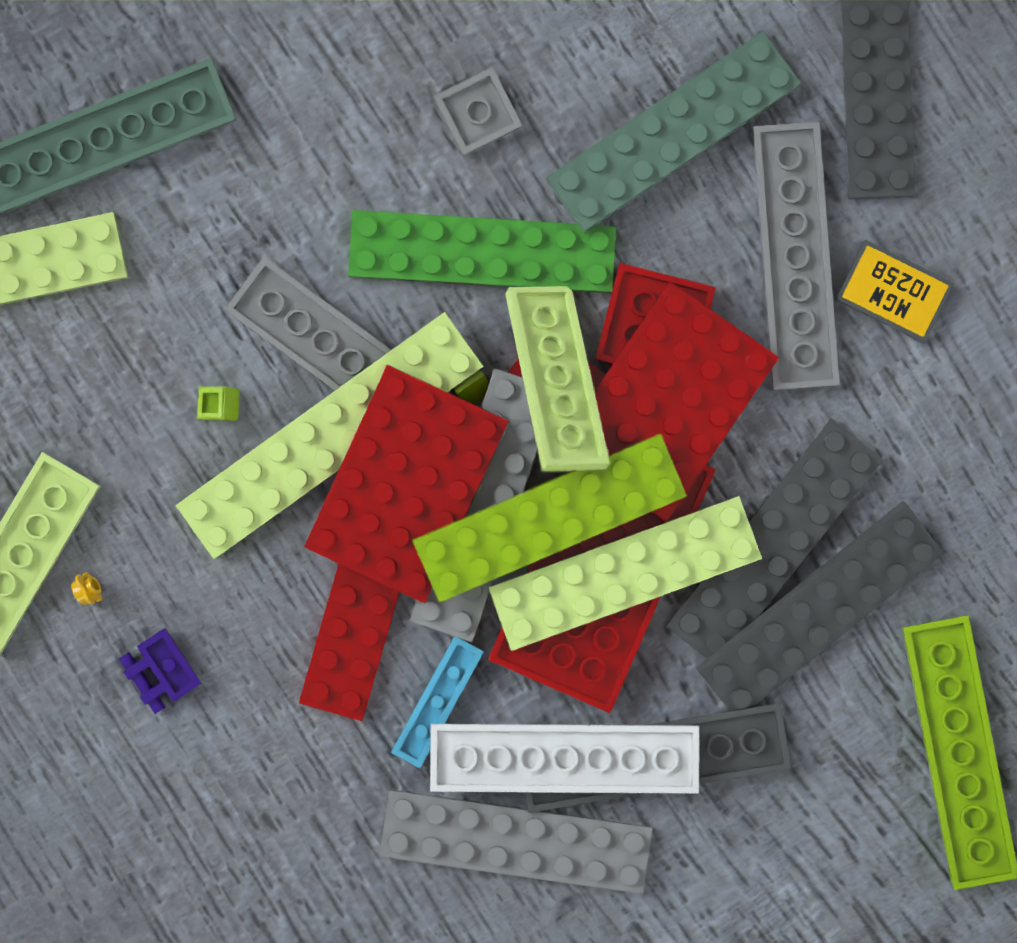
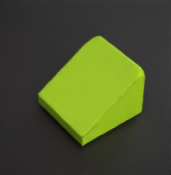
(473, 388)
(218, 403)

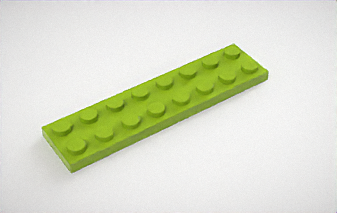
(549, 518)
(960, 752)

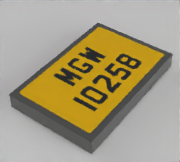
(894, 291)

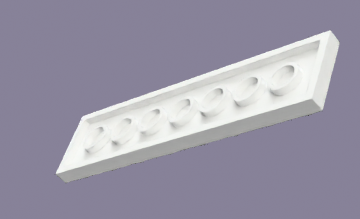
(564, 758)

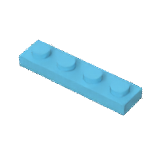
(437, 700)

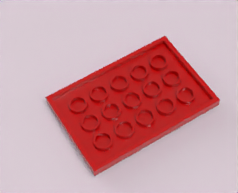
(682, 379)
(404, 477)

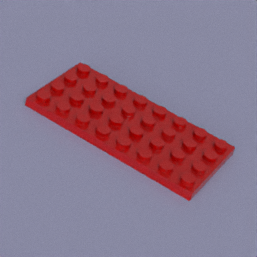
(596, 656)

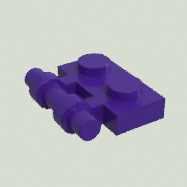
(168, 665)

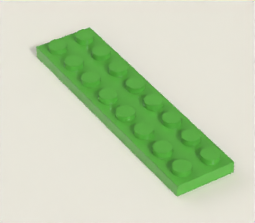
(481, 251)

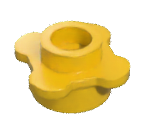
(86, 589)

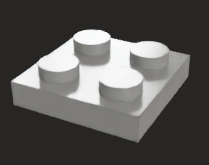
(478, 111)

